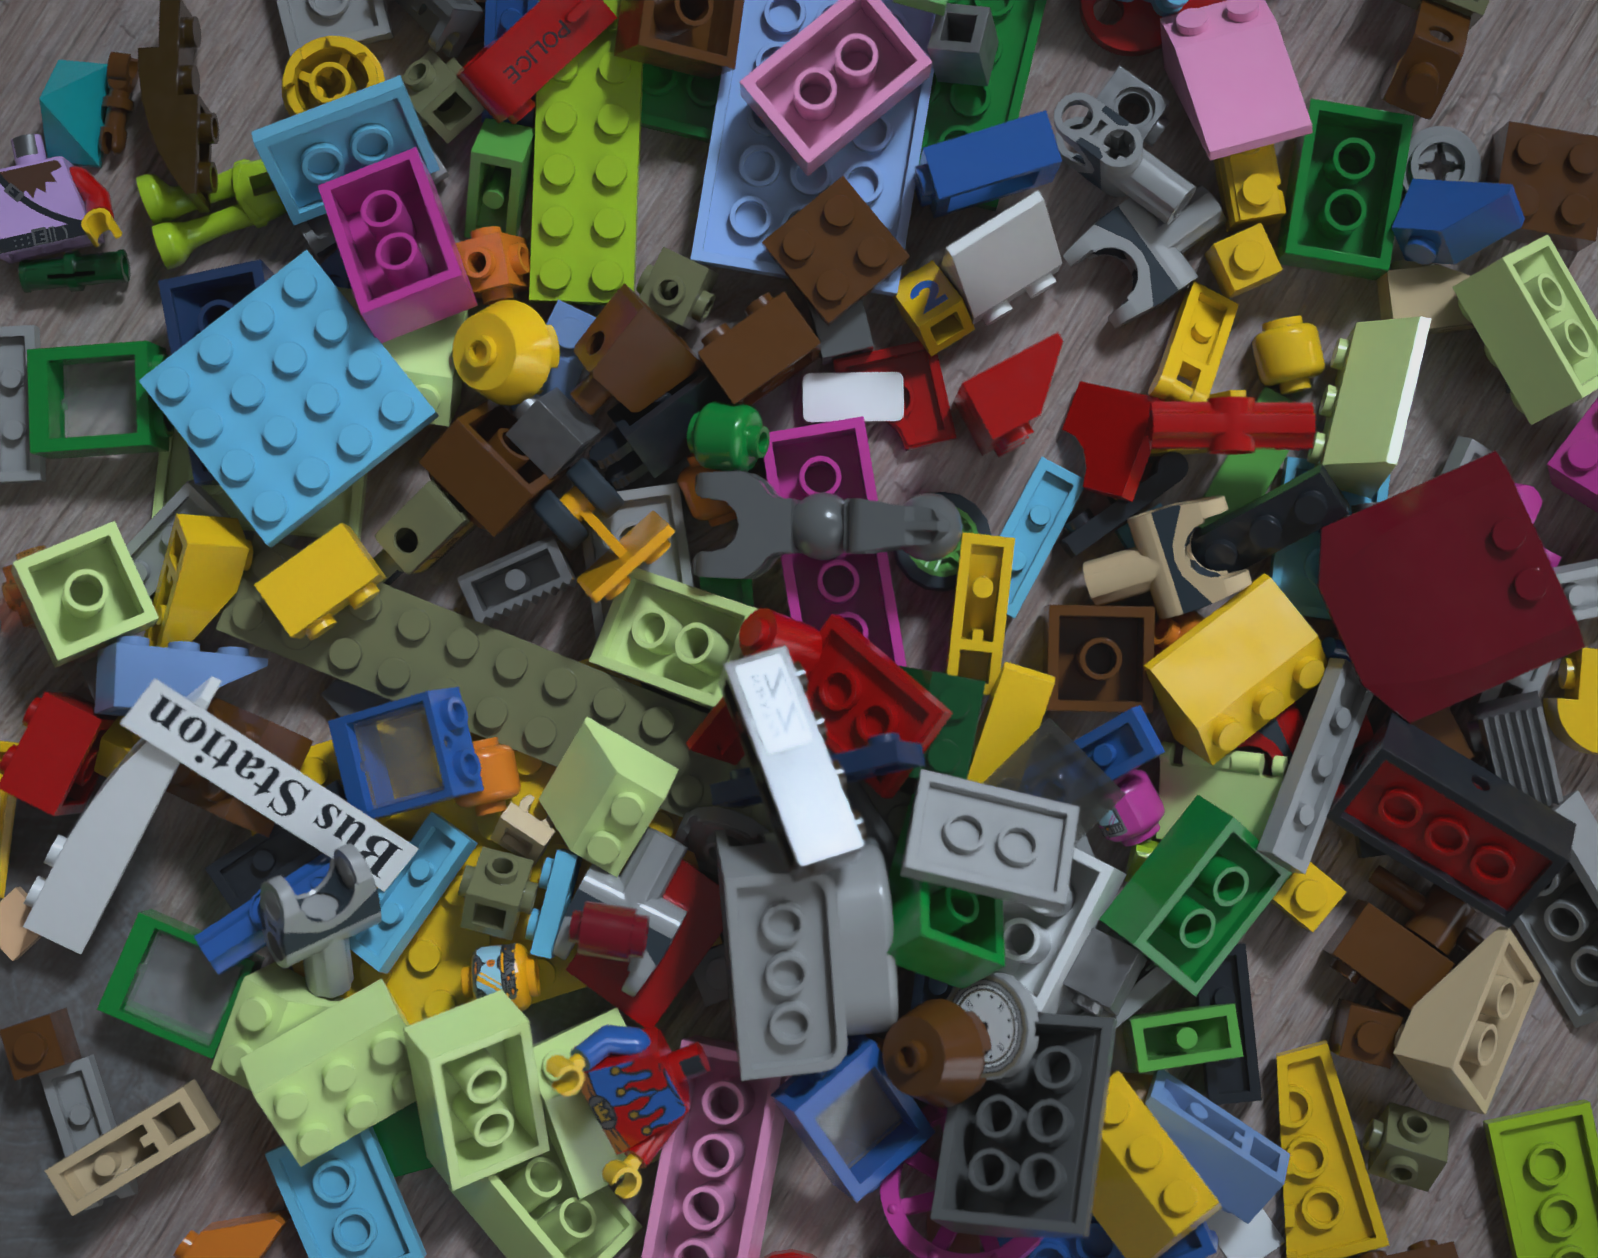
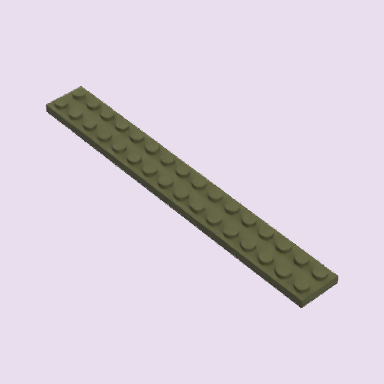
(507, 684)

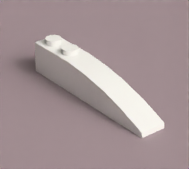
(103, 842)

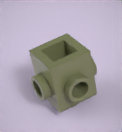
(440, 95)
(694, 284)
(497, 893)
(1407, 1146)

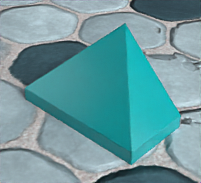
(74, 111)

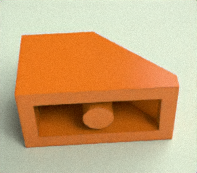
(235, 1237)

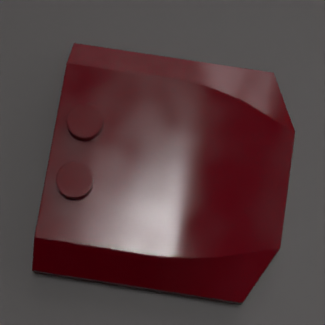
(1444, 590)

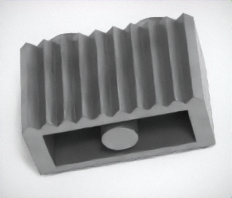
(517, 580)
(1518, 745)

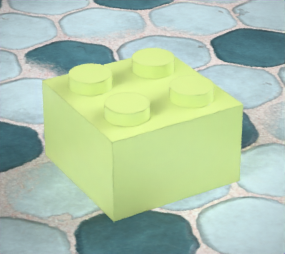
(84, 594)

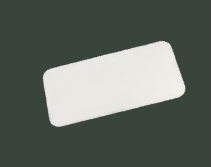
(853, 395)

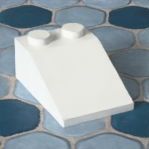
(1004, 260)

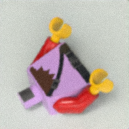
(49, 204)

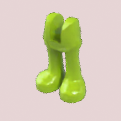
(179, 239)

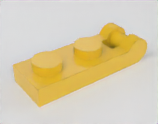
(1195, 346)

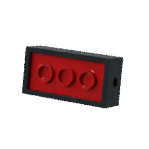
(1452, 821)

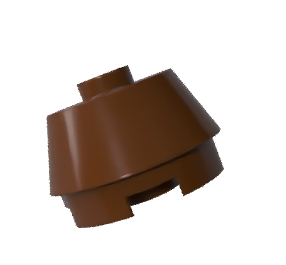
(937, 1053)

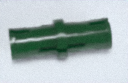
(74, 271)

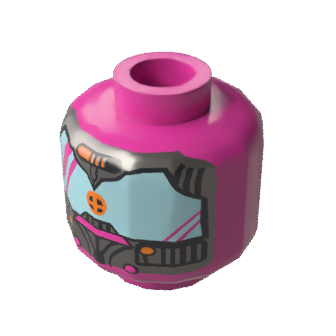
(1136, 814)

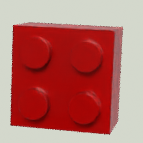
(56, 754)

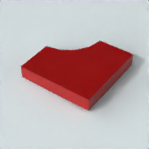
(926, 404)
(1114, 437)

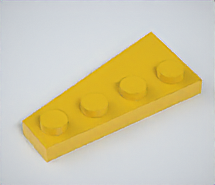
(1326, 1184)

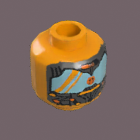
(503, 968)

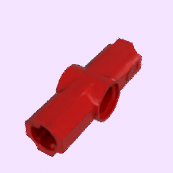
(1231, 425)

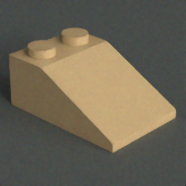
(1469, 1024)

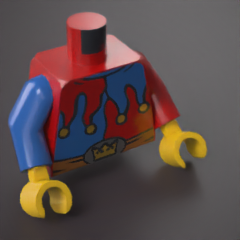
(633, 1090)

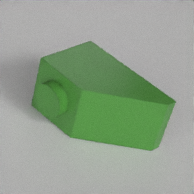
(499, 176)
(1181, 1037)

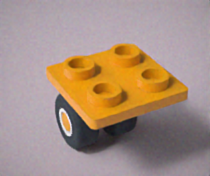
(564, 517)

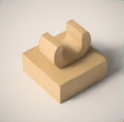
(522, 832)

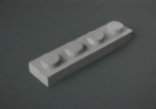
(1316, 768)

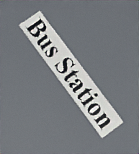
(264, 781)

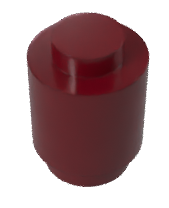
(609, 931)

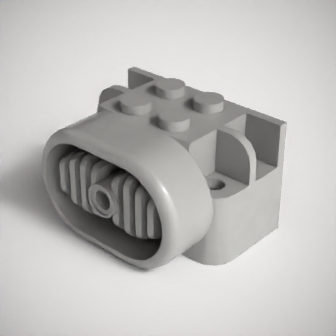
(804, 957)

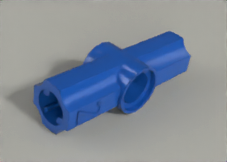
(241, 931)

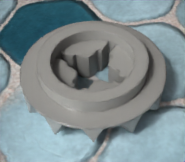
(1454, 149)

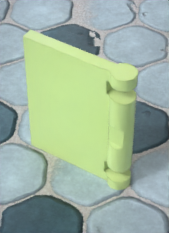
(1230, 784)

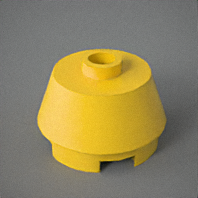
(327, 71)
(506, 352)

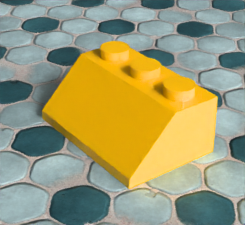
(1236, 670)
(1144, 1184)

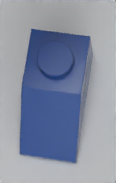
(1454, 219)

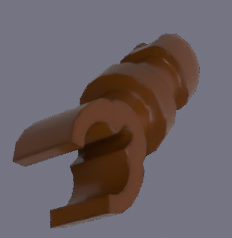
(122, 78)

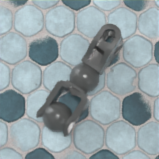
(819, 526)

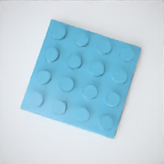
(288, 398)

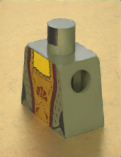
(436, 521)

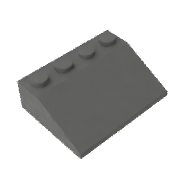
(1029, 1144)

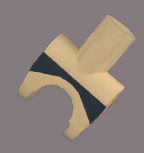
(1164, 562)

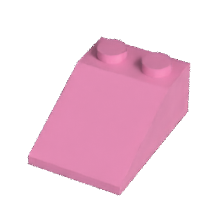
(1233, 76)

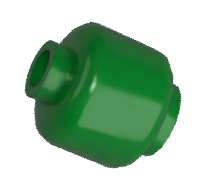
(727, 437)

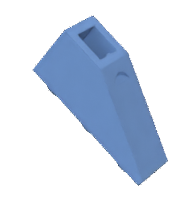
(131, 666)

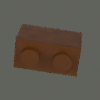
(1385, 956)

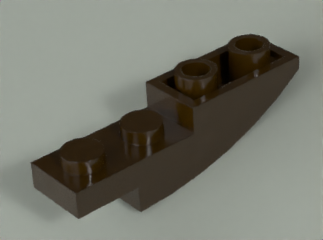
(172, 104)

